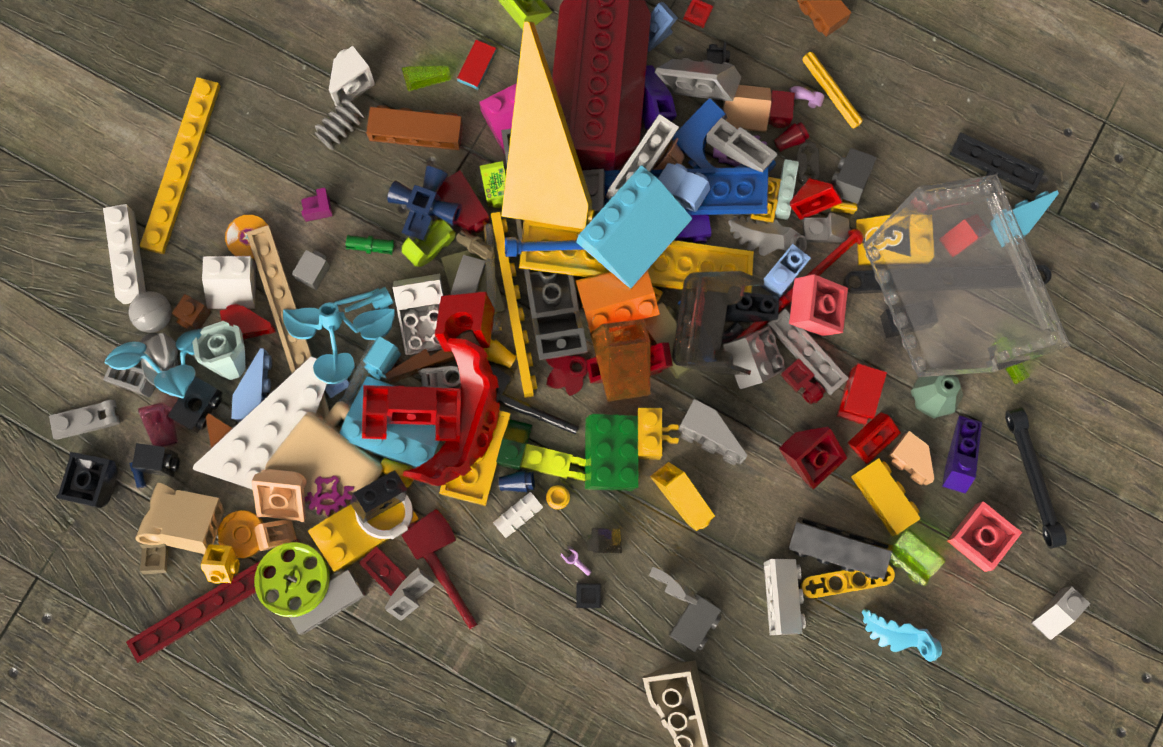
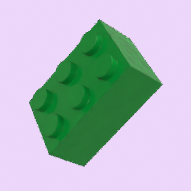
(611, 452)

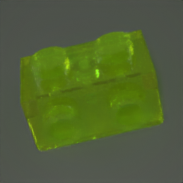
(916, 557)

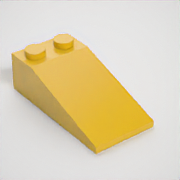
(344, 540)

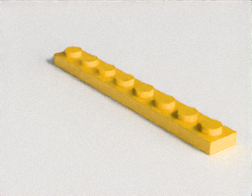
(180, 166)
(516, 314)

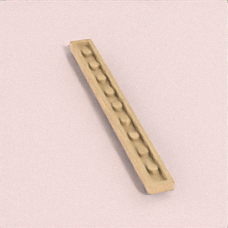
(279, 298)

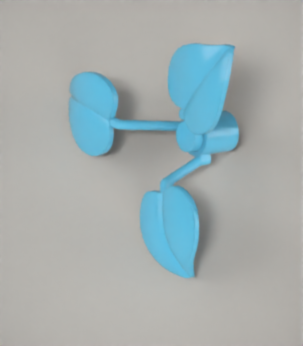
(337, 367)
(172, 381)

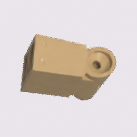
(181, 519)

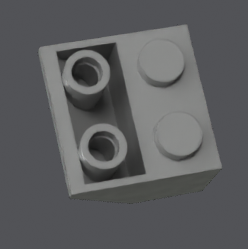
(756, 353)

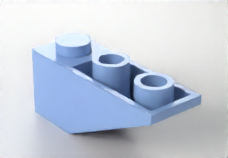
(253, 386)

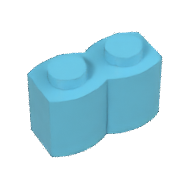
(381, 358)

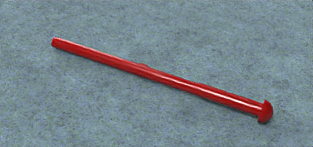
(856, 236)

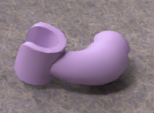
(815, 98)

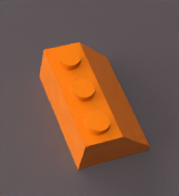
(611, 301)

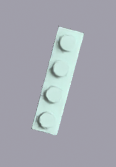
(786, 189)

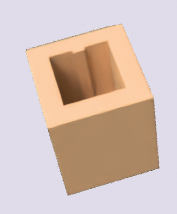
(914, 457)

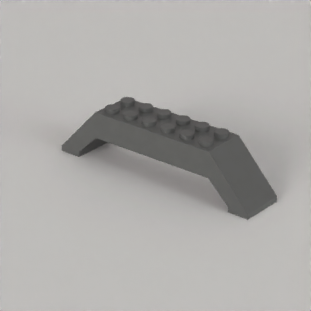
(552, 304)

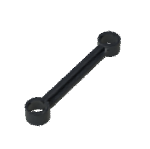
(1052, 530)

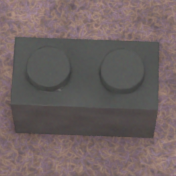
(853, 175)
(695, 624)

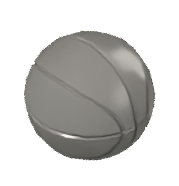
(150, 312)

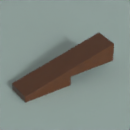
(424, 360)

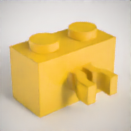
(650, 433)

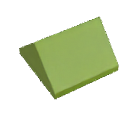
(526, 10)

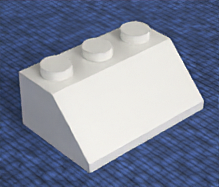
(784, 597)

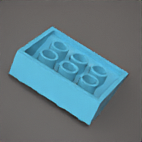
(634, 227)
(404, 442)

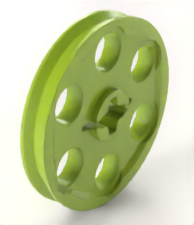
(288, 569)

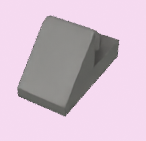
(826, 230)

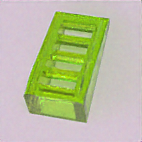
(423, 76)

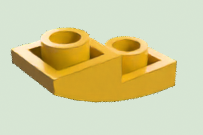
(773, 189)

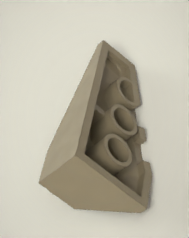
(679, 701)

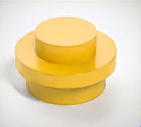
(558, 497)

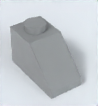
(1060, 612)

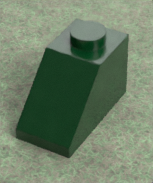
(514, 445)

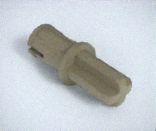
(475, 245)

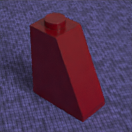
(457, 190)

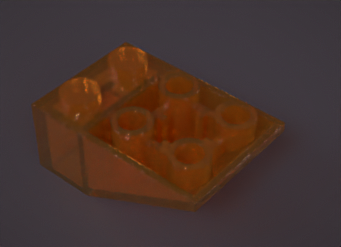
(623, 358)

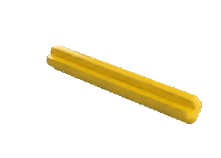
(832, 90)

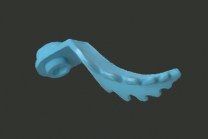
(902, 636)

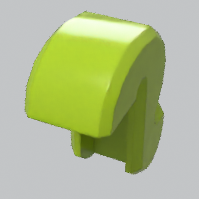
(421, 252)

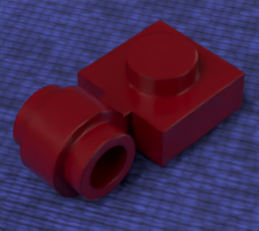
(799, 376)

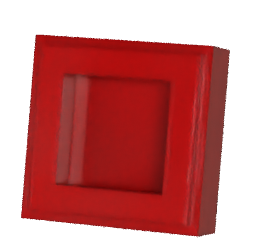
(698, 13)

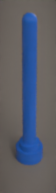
(515, 247)

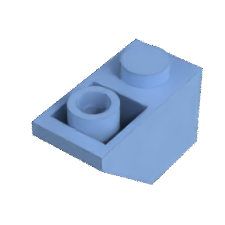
(785, 271)

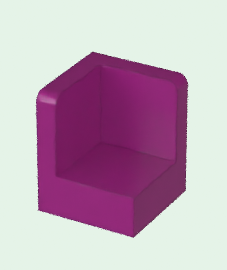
(317, 206)

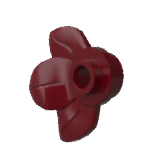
(564, 375)

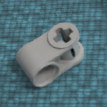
(439, 377)

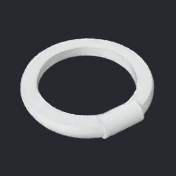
(395, 531)

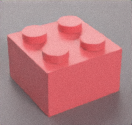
(818, 305)
(984, 536)

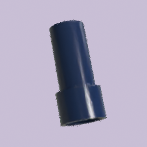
(139, 477)

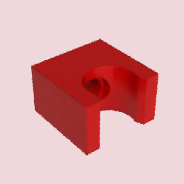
(465, 313)
(861, 394)

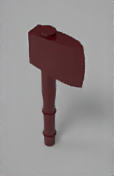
(424, 540)

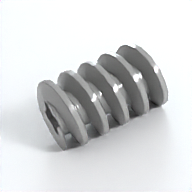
(338, 123)

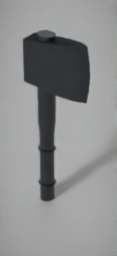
(504, 377)

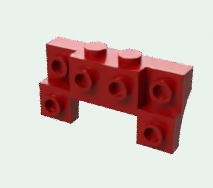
(411, 406)

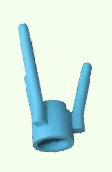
(379, 298)

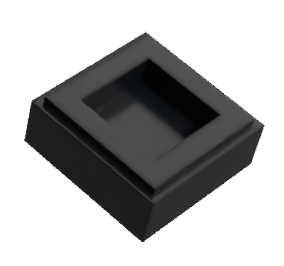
(588, 595)

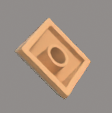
(749, 108)

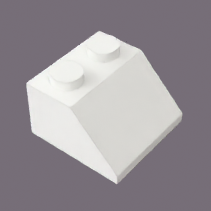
(349, 76)
(229, 281)

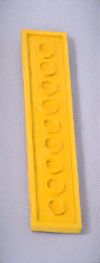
(667, 271)

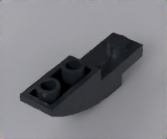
(753, 308)

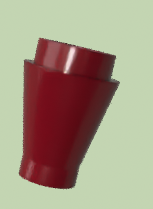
(793, 136)

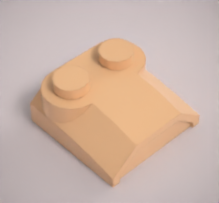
(279, 494)

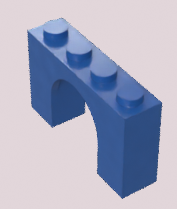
(694, 133)

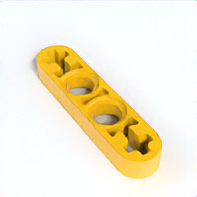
(847, 583)

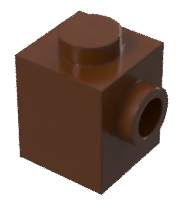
(191, 313)

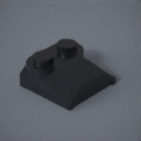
(88, 480)

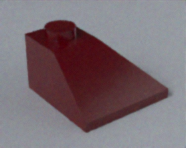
(813, 454)

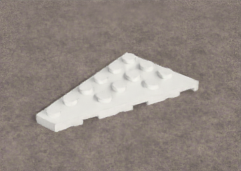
(263, 430)

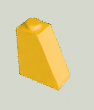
(683, 496)

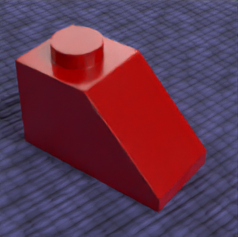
(248, 321)

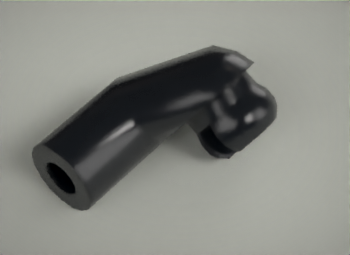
(731, 333)

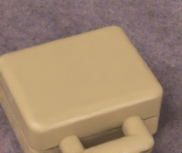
(319, 449)

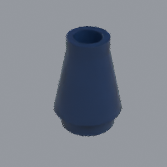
(519, 481)

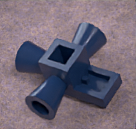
(424, 204)

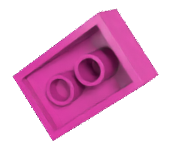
(499, 112)

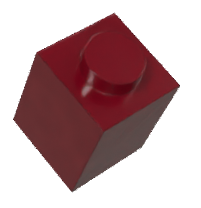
(781, 109)

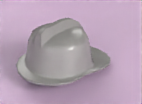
(162, 351)

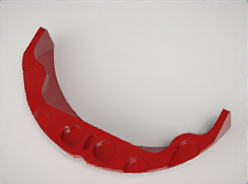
(477, 418)

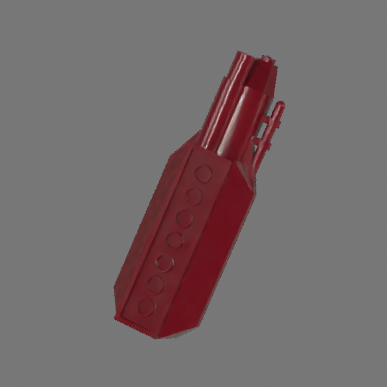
(602, 77)

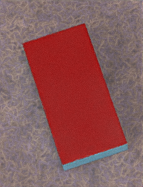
(476, 64)

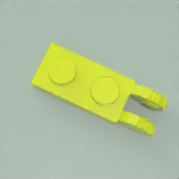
(552, 462)

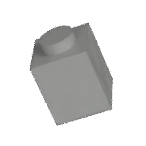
(311, 269)

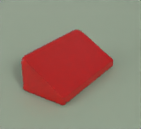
(874, 437)

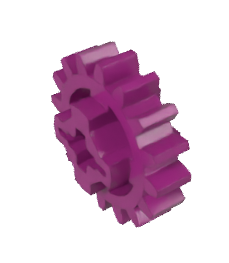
(335, 496)

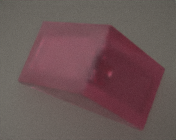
(158, 424)

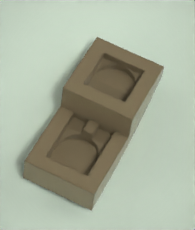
(154, 558)

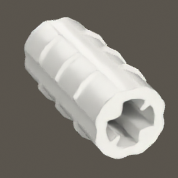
(518, 514)

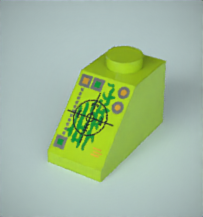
(494, 183)

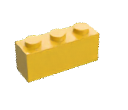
(886, 497)

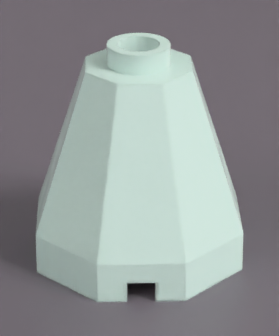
(221, 350)

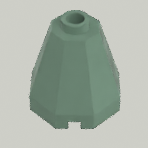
(937, 395)

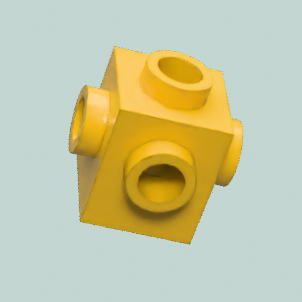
(220, 563)

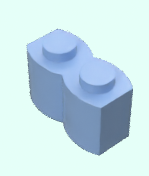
(686, 187)

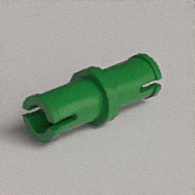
(369, 244)

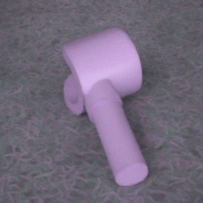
(573, 559)

